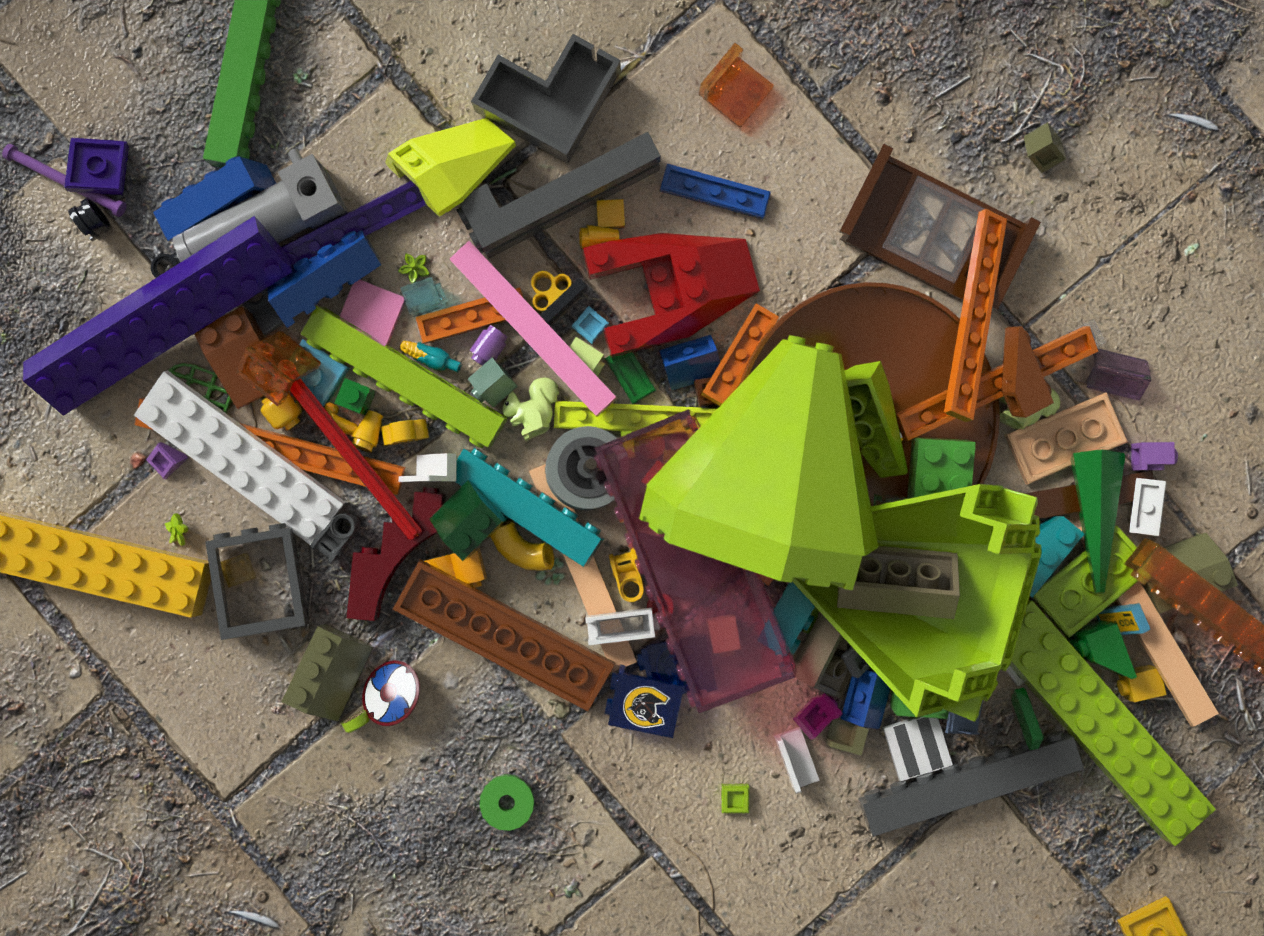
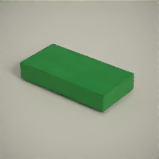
(631, 376)
(1027, 718)

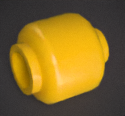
(283, 415)

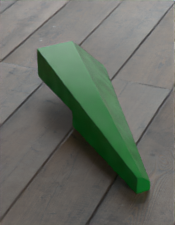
(1098, 489)

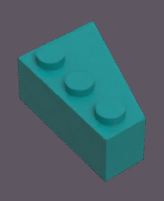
(1056, 539)

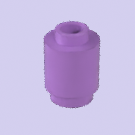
(488, 345)

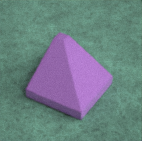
(166, 459)

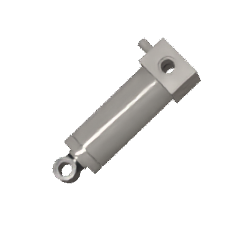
(297, 202)

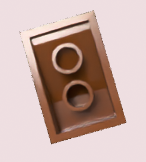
(223, 347)

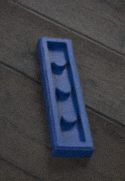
(715, 191)

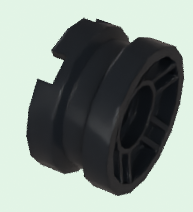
(90, 219)

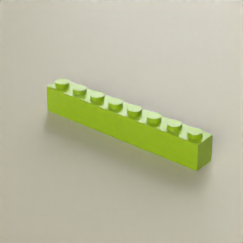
(404, 376)

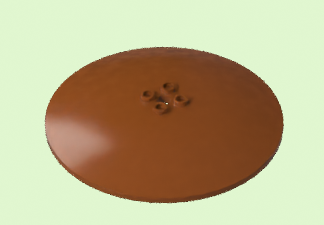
(916, 348)

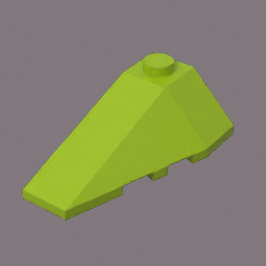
(876, 419)

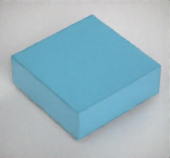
(590, 325)

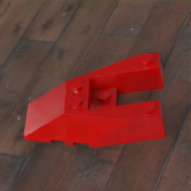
(687, 279)

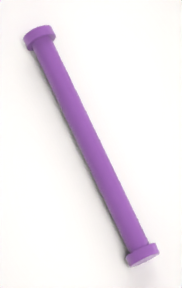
(11, 153)

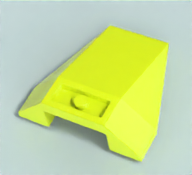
(451, 161)

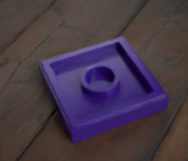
(96, 166)

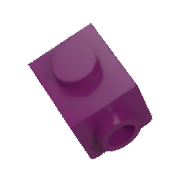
(817, 715)

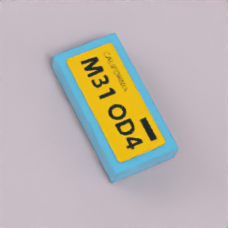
(1128, 618)

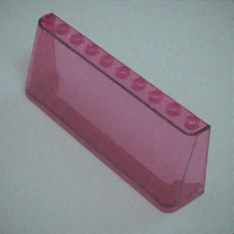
(711, 609)

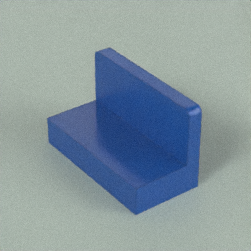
(690, 361)
(866, 700)

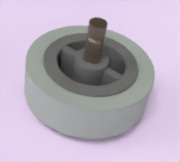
(574, 471)

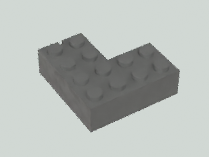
(552, 111)

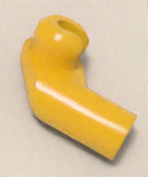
(347, 426)

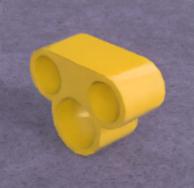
(552, 293)
(404, 432)

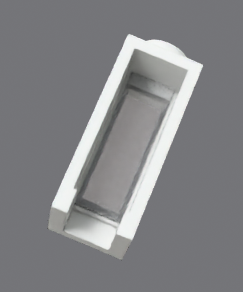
(621, 626)

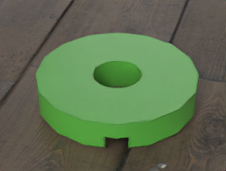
(507, 818)

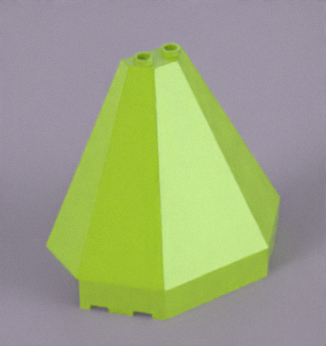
(773, 475)
(946, 660)

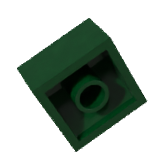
(467, 520)

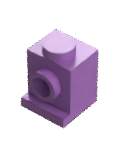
(1153, 455)

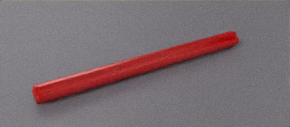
(355, 460)

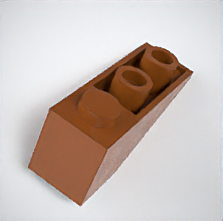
(1022, 378)

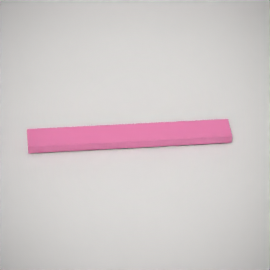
(533, 328)

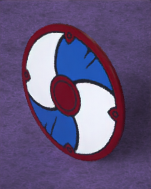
(391, 693)

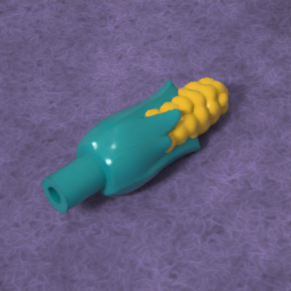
(430, 356)

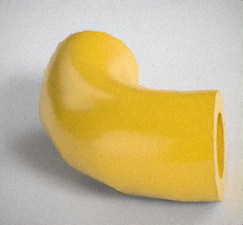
(521, 552)

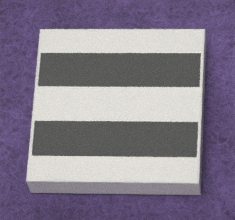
(917, 747)

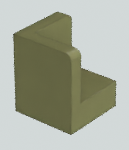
(1044, 147)
(846, 736)

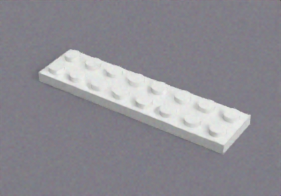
(238, 457)

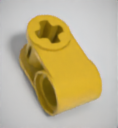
(626, 573)

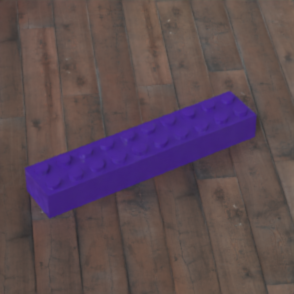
(157, 316)

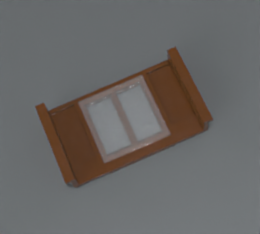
(927, 228)

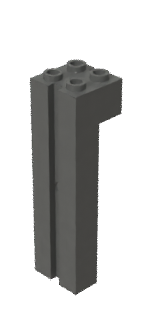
(504, 227)

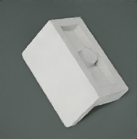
(433, 469)
(1148, 507)
(796, 758)

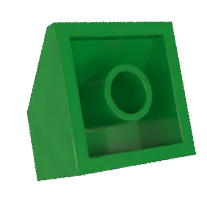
(1103, 646)

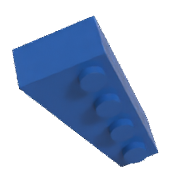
(214, 194)
(322, 276)

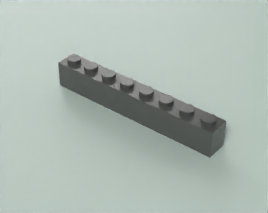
(969, 783)

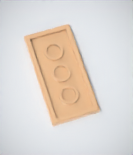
(1053, 440)

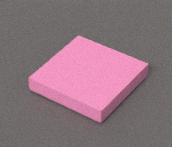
(373, 310)

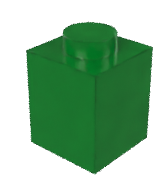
(355, 396)

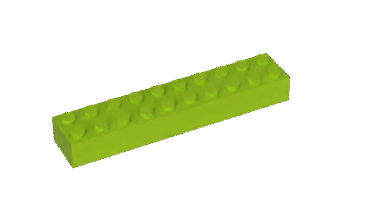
(1106, 729)

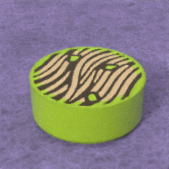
(355, 721)

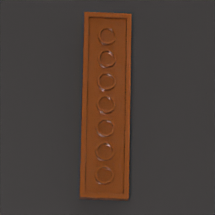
(503, 635)

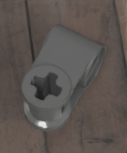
(333, 540)

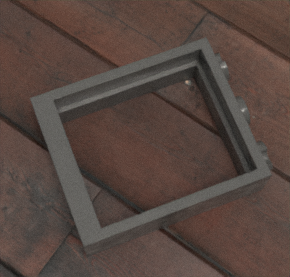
(294, 573)

